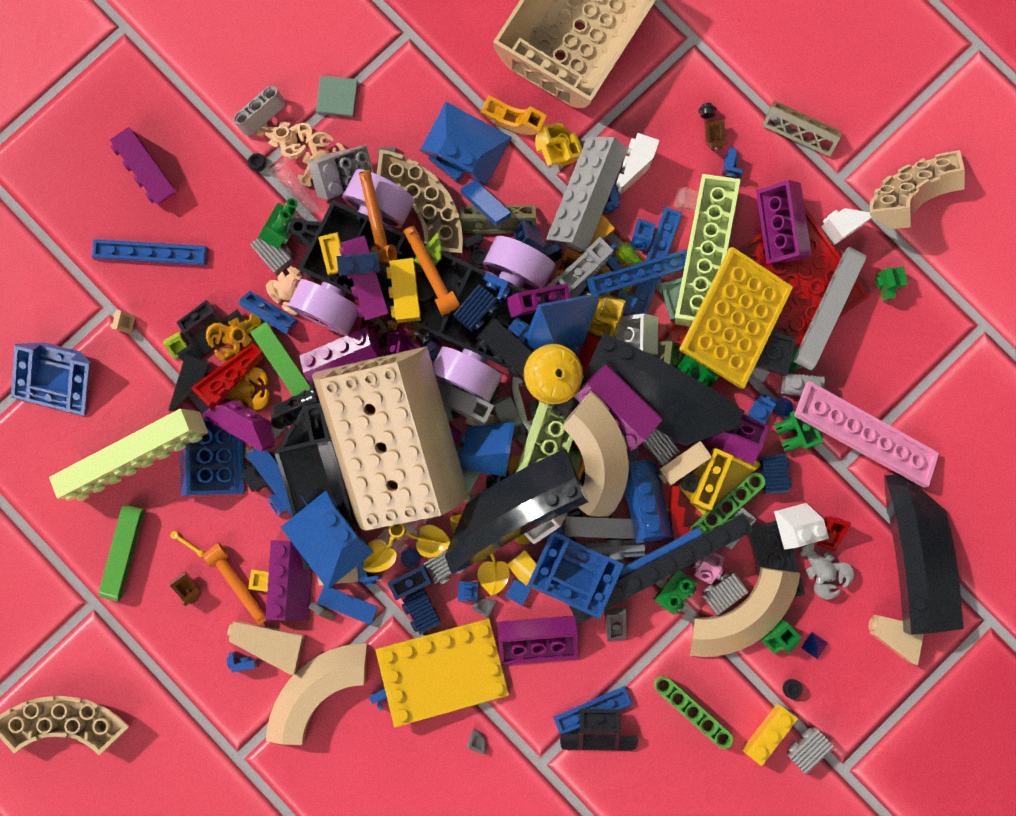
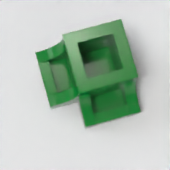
(889, 281)
(781, 638)

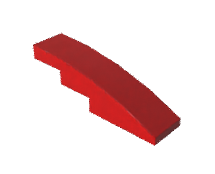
(676, 513)

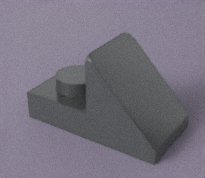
(616, 624)

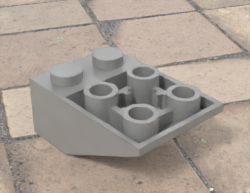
(334, 170)

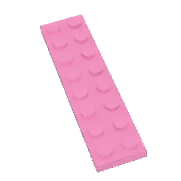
(866, 434)

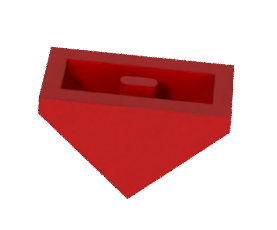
(836, 531)

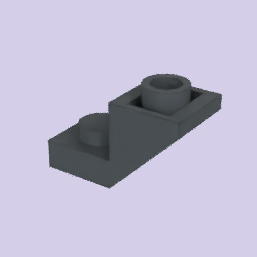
(508, 413)

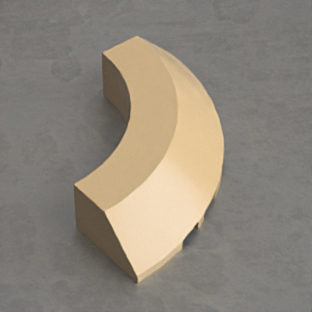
(914, 185)
(432, 201)
(603, 455)
(750, 619)
(310, 686)
(61, 717)

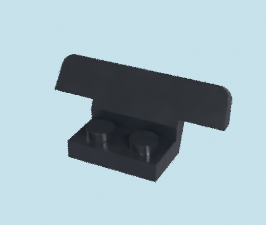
(195, 326)
(599, 732)

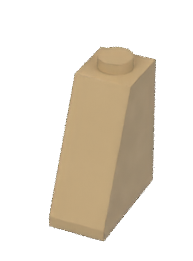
(684, 463)
(891, 634)

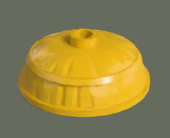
(541, 374)

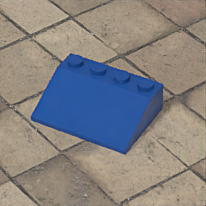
(212, 464)

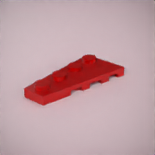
(222, 381)

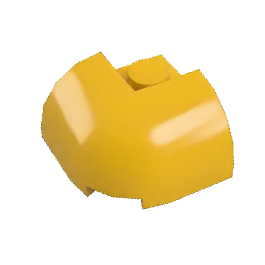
(558, 145)
(607, 315)
(522, 567)

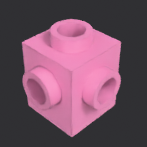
(709, 570)

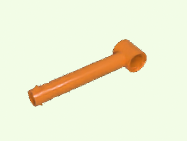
(385, 252)
(446, 301)
(217, 557)

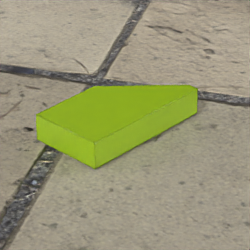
(433, 249)

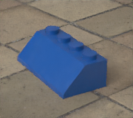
(647, 503)

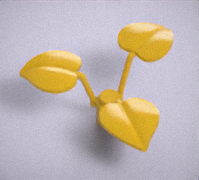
(430, 544)
(493, 574)

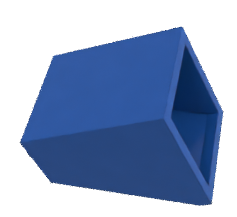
(487, 448)

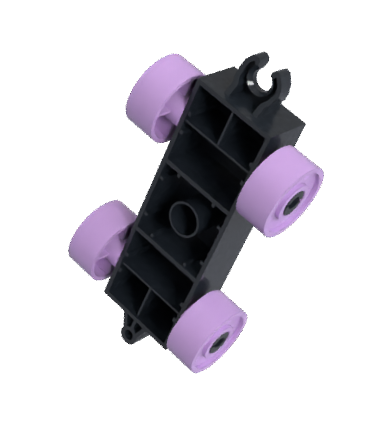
(323, 296)

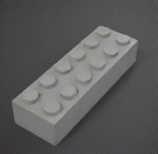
(587, 193)

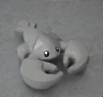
(827, 572)

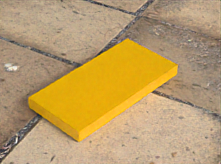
(736, 473)

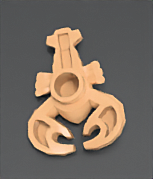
(287, 138)
(316, 141)
(284, 288)

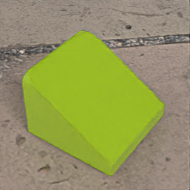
(175, 344)

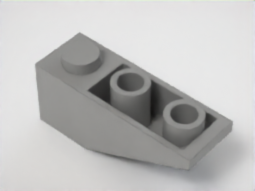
(465, 403)

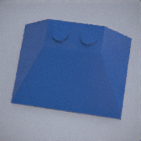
(466, 143)
(562, 323)
(51, 376)
(326, 540)
(575, 574)

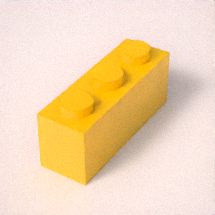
(404, 290)
(711, 479)
(769, 734)

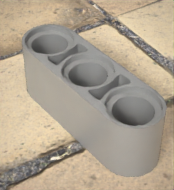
(259, 110)

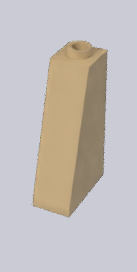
(270, 644)

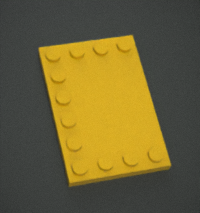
(736, 318)
(441, 672)

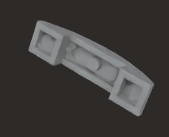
(584, 265)
(519, 404)

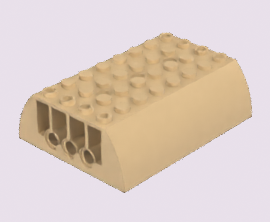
(547, 27)
(409, 423)

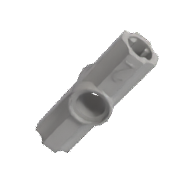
(618, 548)

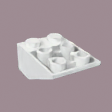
(641, 155)

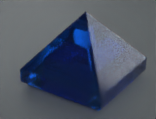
(814, 645)

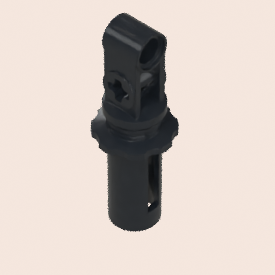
(287, 412)

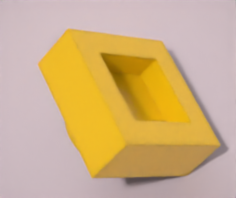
(258, 580)

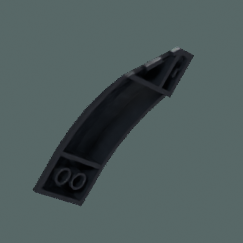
(686, 405)
(311, 465)
(515, 508)
(923, 559)

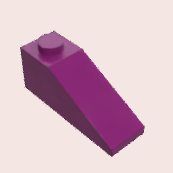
(528, 301)

